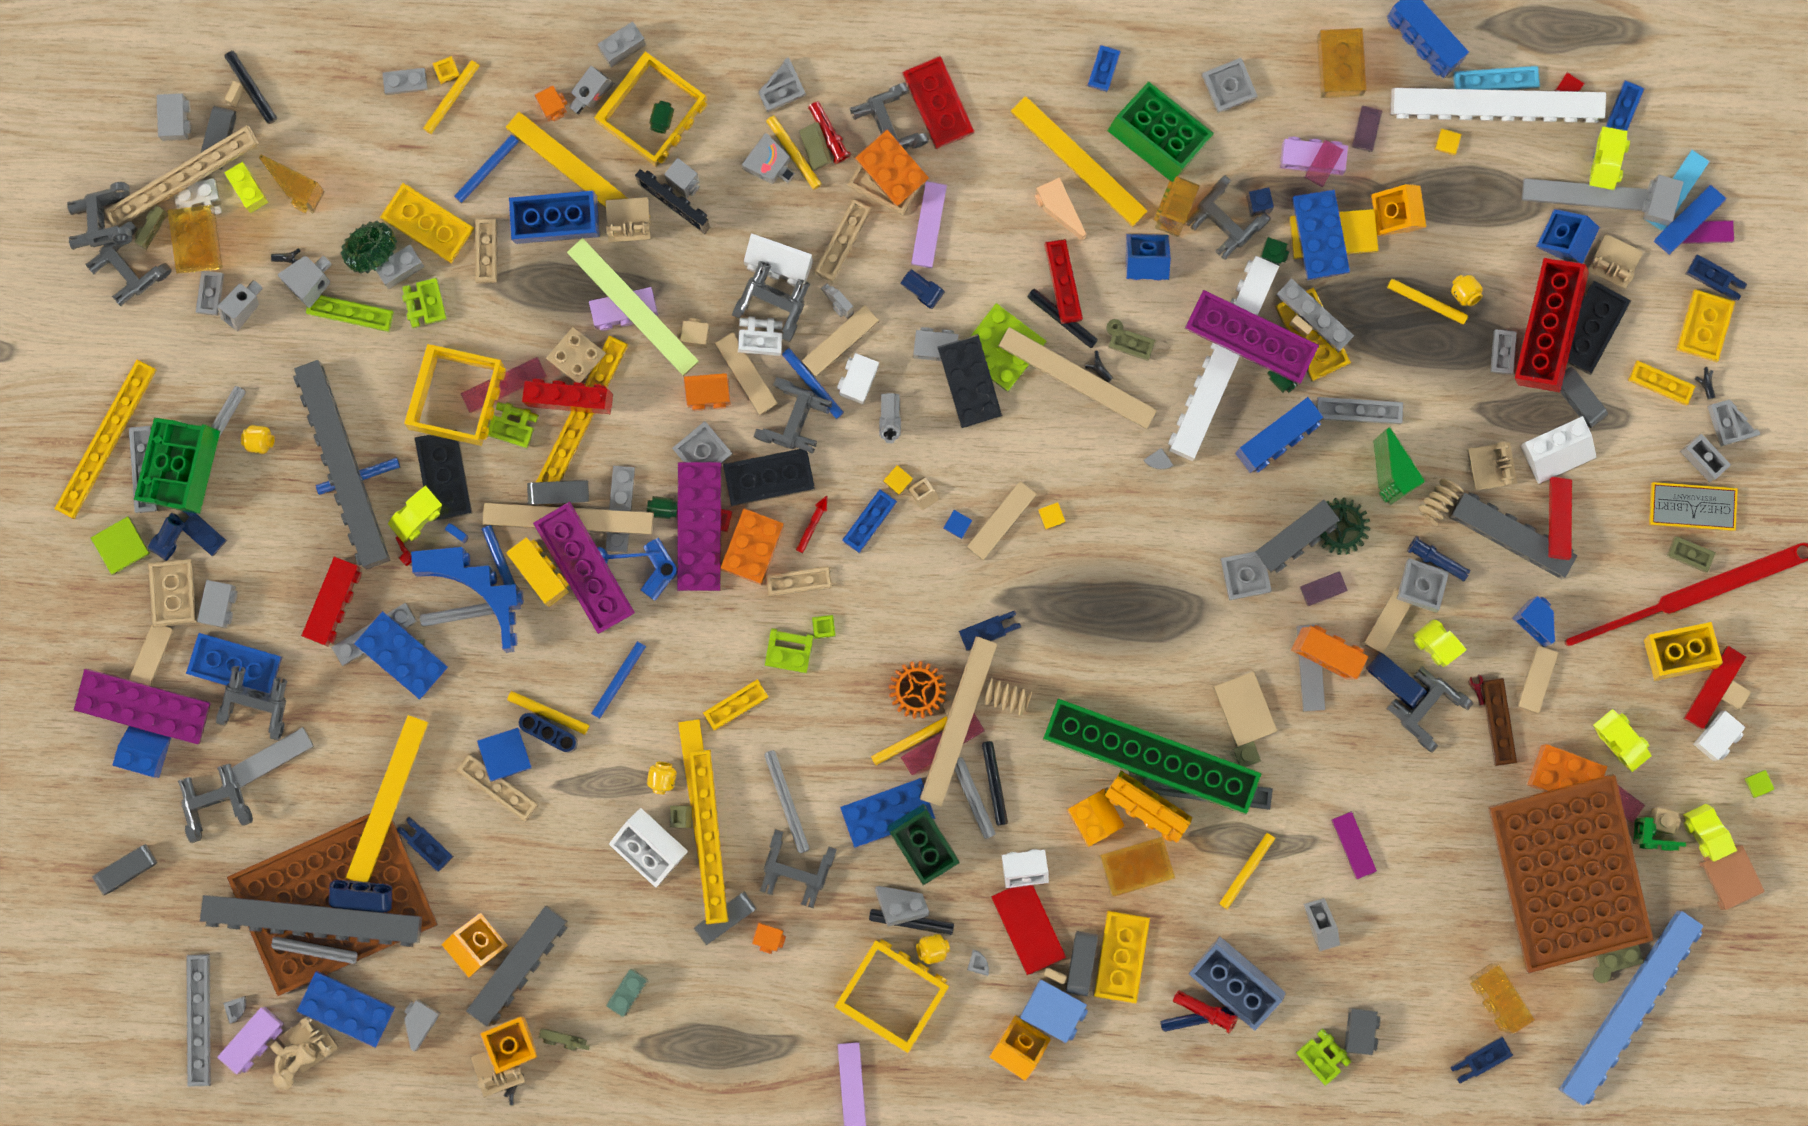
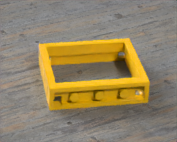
(626, 86)
(423, 383)
(919, 968)

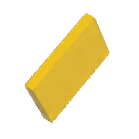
(1705, 325)

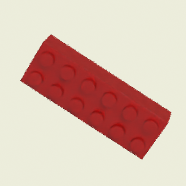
(1551, 325)

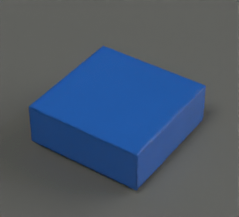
(957, 524)
(457, 533)

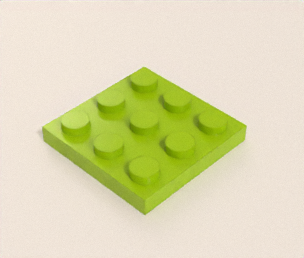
(1002, 365)

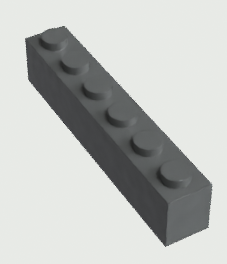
(1509, 534)
(516, 967)

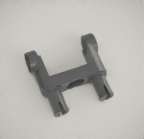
(876, 108)
(94, 205)
(1235, 234)
(135, 285)
(792, 303)
(791, 436)
(1436, 688)
(271, 703)
(193, 802)
(813, 882)

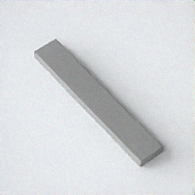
(1583, 195)
(198, 1021)

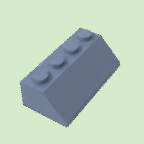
(1237, 983)

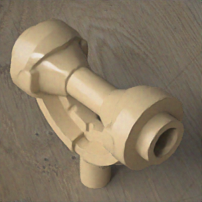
(284, 1076)

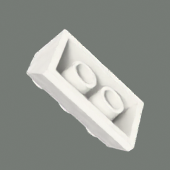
(784, 260)
(1559, 450)
(648, 847)

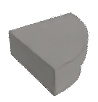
(1158, 460)
(978, 963)
(235, 1009)

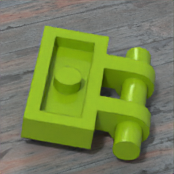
(431, 303)
(511, 431)
(1317, 1060)

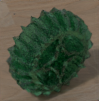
(368, 247)
(1343, 507)

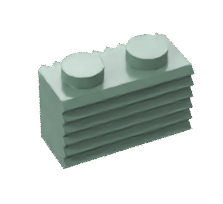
(627, 992)

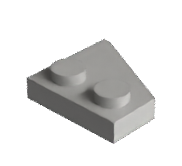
(782, 87)
(840, 303)
(1730, 424)
(901, 905)

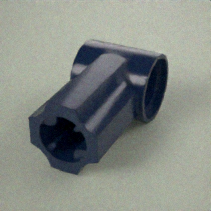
(927, 292)
(164, 542)

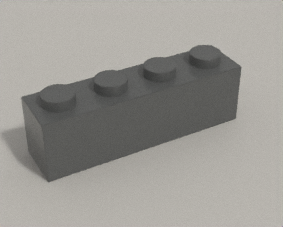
(1297, 536)

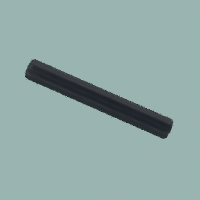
(250, 87)
(1052, 310)
(994, 783)
(924, 924)

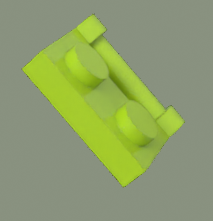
(788, 658)

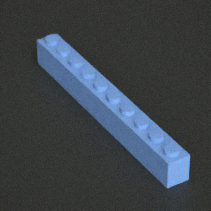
(1631, 1007)

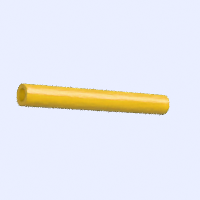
(451, 96)
(793, 152)
(1427, 301)
(548, 712)
(909, 741)
(1246, 871)

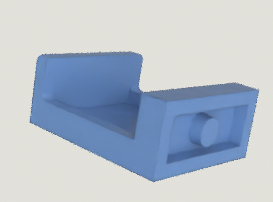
(1054, 1011)

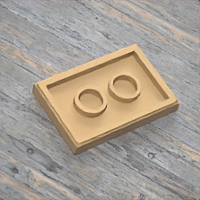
(865, 185)
(172, 593)
(1245, 709)

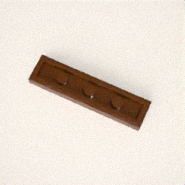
(1499, 722)

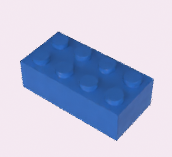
(1428, 36)
(554, 217)
(1277, 436)

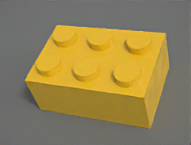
(538, 571)
(1683, 651)

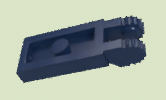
(1714, 277)
(202, 533)
(989, 630)
(426, 845)
(1483, 1059)

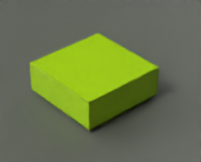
(823, 627)
(1759, 783)

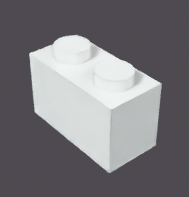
(858, 378)
(1719, 736)
(1025, 868)

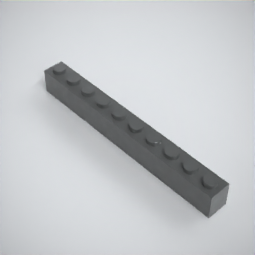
(342, 465)
(312, 919)

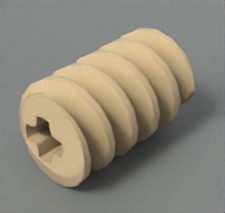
(1439, 500)
(1007, 697)

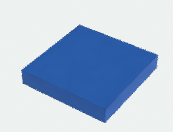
(504, 754)

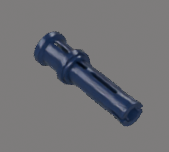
(1429, 553)

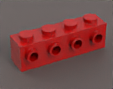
(567, 397)
(331, 601)

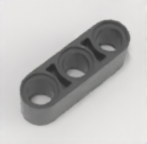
(219, 126)
(1582, 398)
(558, 492)
(124, 869)
(736, 909)
(1081, 963)

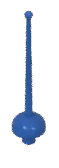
(615, 556)

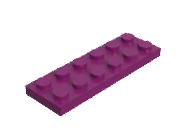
(1251, 337)
(699, 526)
(583, 567)
(142, 706)

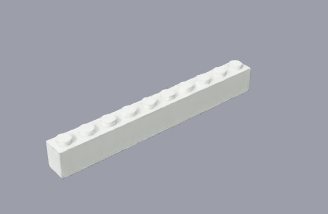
(1498, 103)
(1220, 365)

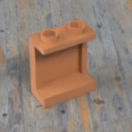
(1733, 878)

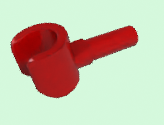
(406, 557)

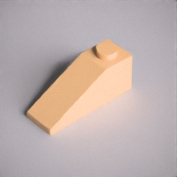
(1058, 205)

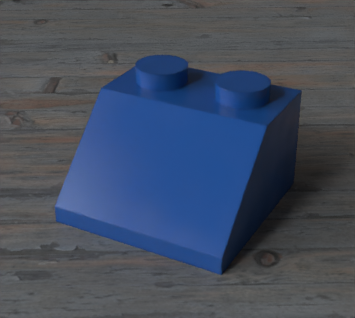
(1568, 236)
(1147, 257)
(1537, 620)
(142, 752)

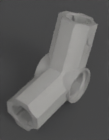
(890, 421)

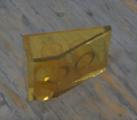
(301, 190)

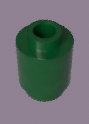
(661, 117)
(1281, 382)
(662, 507)

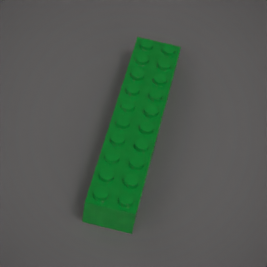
(1152, 756)

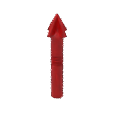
(821, 507)

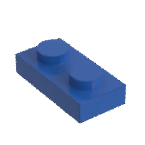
(1103, 68)

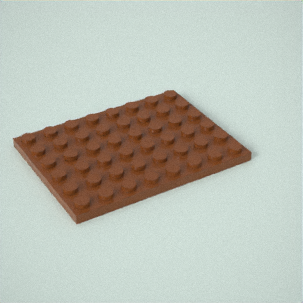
(1570, 873)
(304, 877)

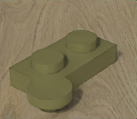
(1129, 342)
(1616, 961)
(571, 1042)

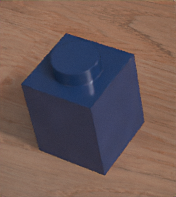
(1259, 202)

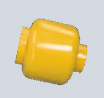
(1466, 290)
(257, 439)
(661, 777)
(932, 949)

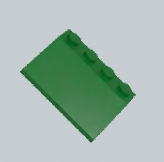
(1160, 131)
(1394, 468)

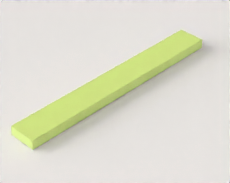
(633, 307)

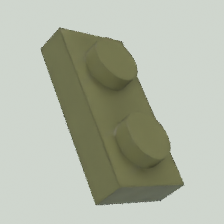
(154, 221)
(1691, 554)

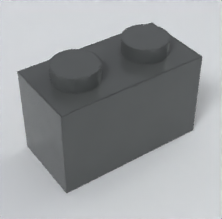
(1361, 1031)

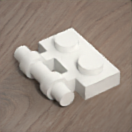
(199, 193)
(759, 341)

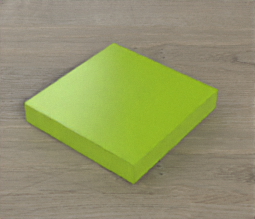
(120, 545)

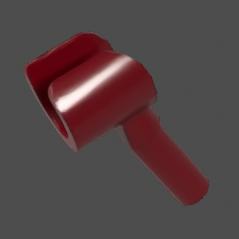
(1477, 689)

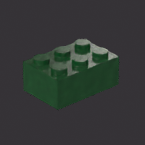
(923, 844)

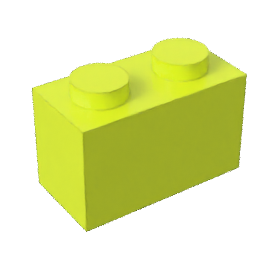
(246, 187)

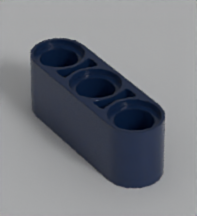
(1396, 680)
(540, 725)
(360, 896)

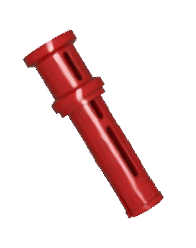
(833, 141)
(1214, 1015)

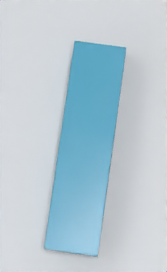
(1498, 79)
(1689, 174)

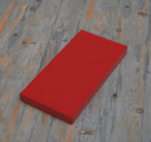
(938, 102)
(1028, 927)

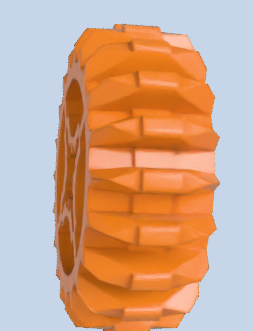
(933, 681)

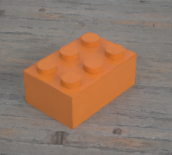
(891, 168)
(752, 547)
(1330, 652)
(1559, 768)

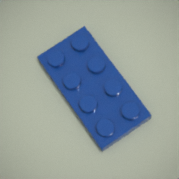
(1320, 235)
(401, 655)
(214, 659)
(870, 816)
(345, 1009)

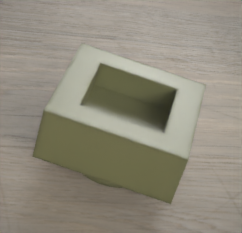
(1247, 754)
(681, 816)

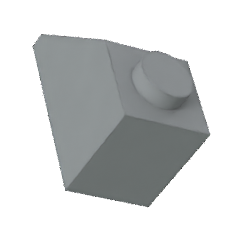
(1322, 924)
(419, 1022)

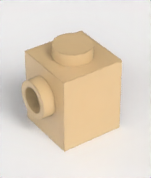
(694, 333)
(1665, 820)

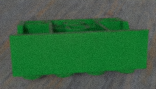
(177, 465)

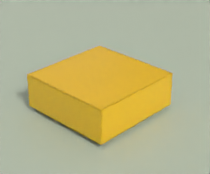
(446, 70)
(1447, 142)
(898, 480)
(1051, 516)

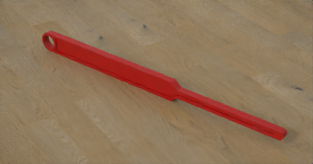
(1705, 589)

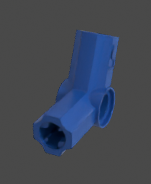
(658, 581)

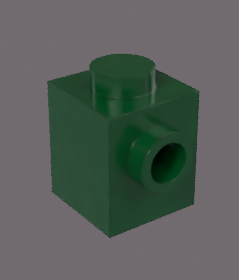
(1274, 251)

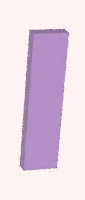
(929, 224)
(851, 1084)

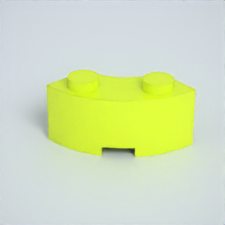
(1608, 158)
(413, 517)
(1439, 643)
(1622, 740)
(1709, 832)

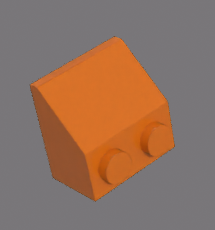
(707, 391)

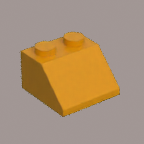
(1399, 210)
(1095, 818)
(474, 945)
(509, 1044)
(1020, 1048)

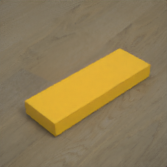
(1661, 383)
(735, 705)

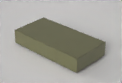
(815, 146)

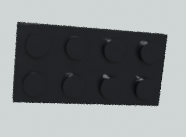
(678, 204)
(1595, 326)
(969, 381)
(444, 474)
(768, 477)

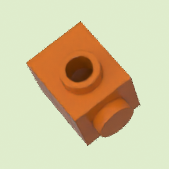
(551, 103)
(768, 938)

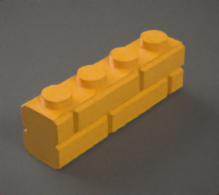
(1148, 807)

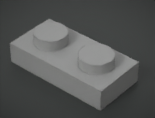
(405, 81)
(209, 293)
(1503, 352)

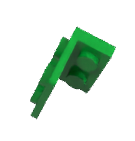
(1643, 832)

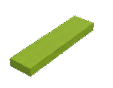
(352, 313)

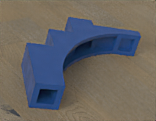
(453, 564)

